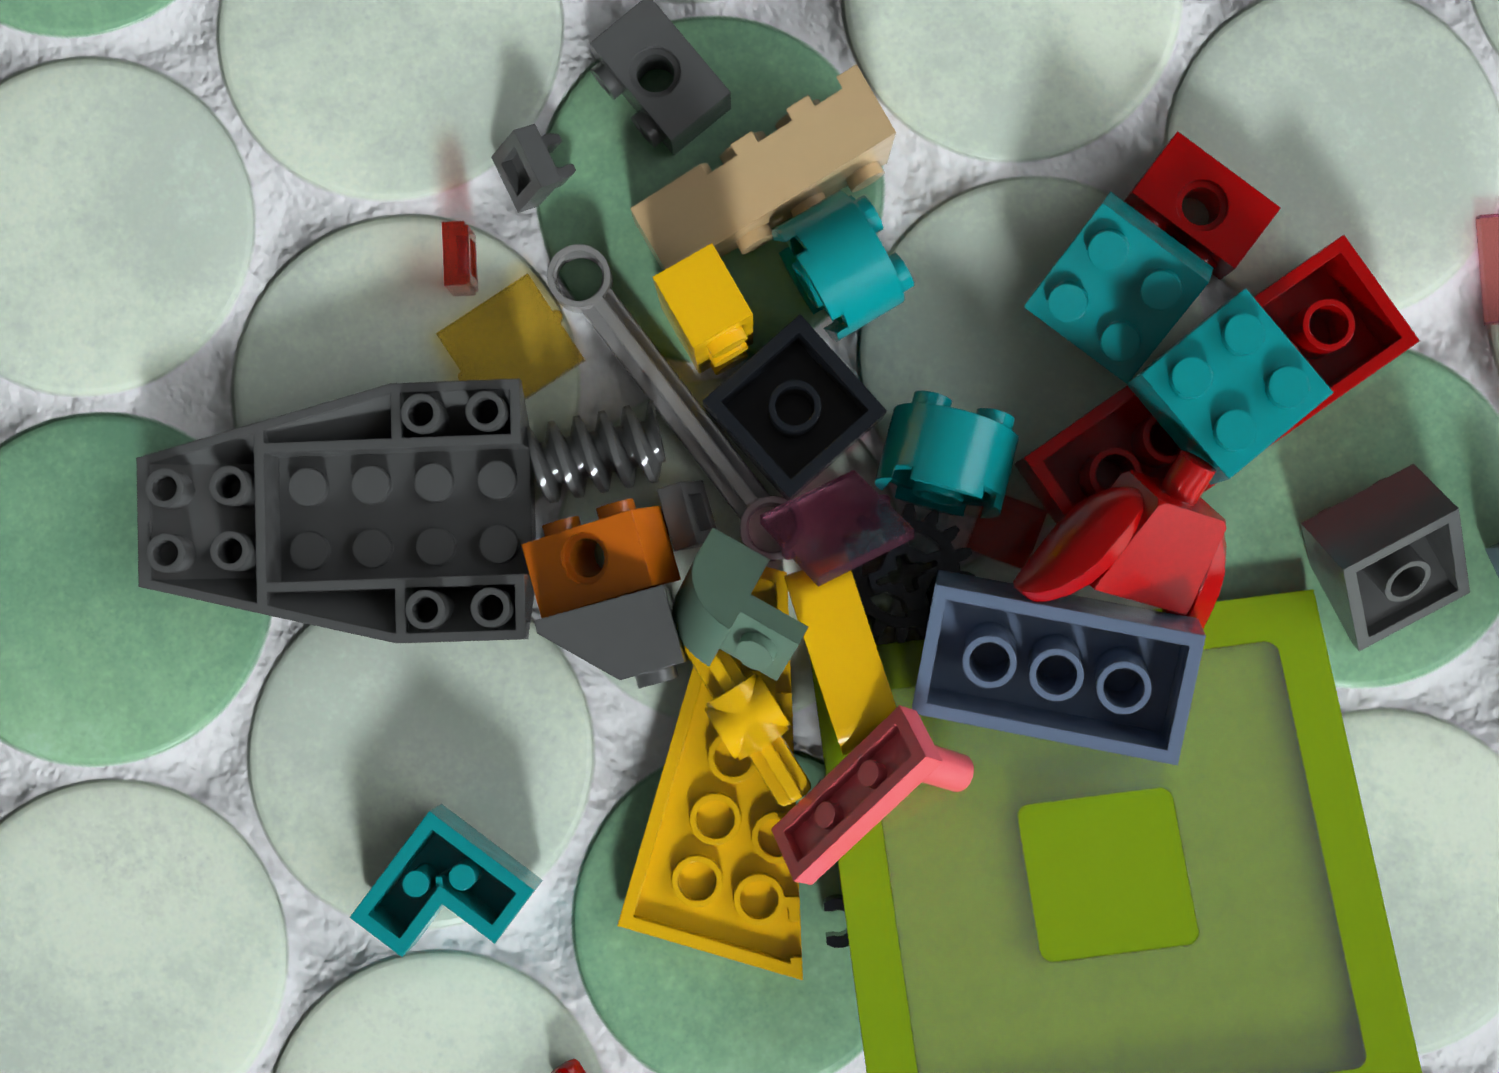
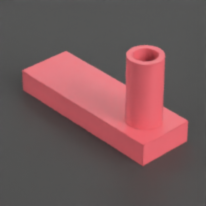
(864, 791)

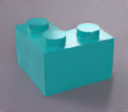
(448, 867)

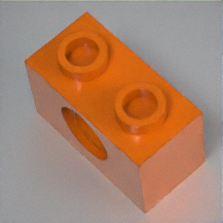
(634, 551)

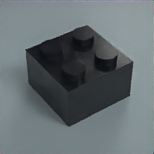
(794, 408)

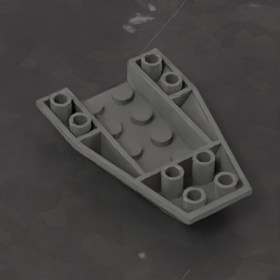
(355, 514)

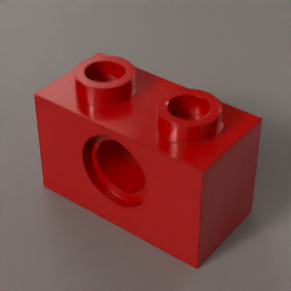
(1234, 207)

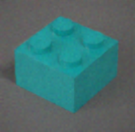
(1119, 288)
(1230, 386)

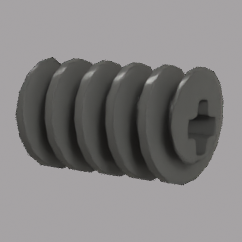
(597, 453)

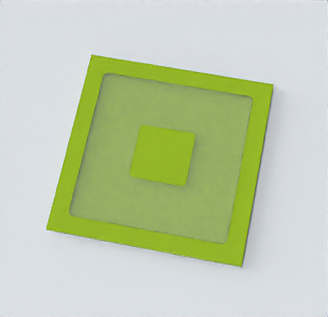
(1135, 904)

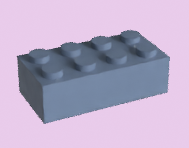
(1059, 668)

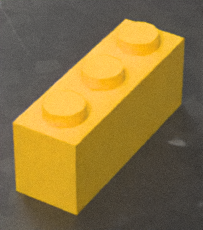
(706, 310)

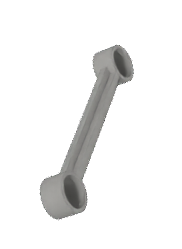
(667, 391)

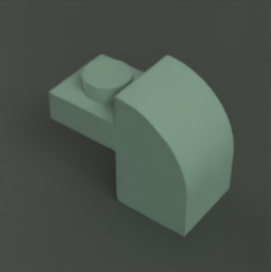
(719, 612)

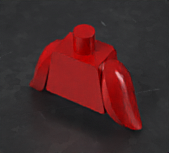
(1139, 543)

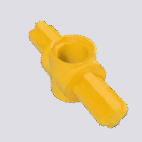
(752, 725)

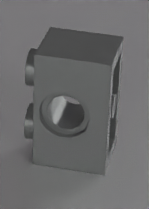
(649, 41)

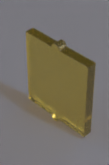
(512, 339)

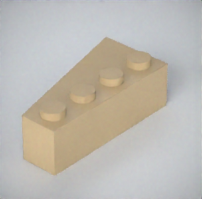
(771, 176)

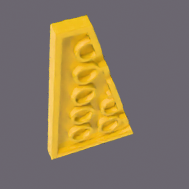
(708, 849)

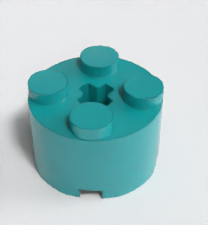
(842, 263)
(948, 455)

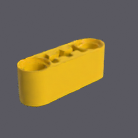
(842, 655)

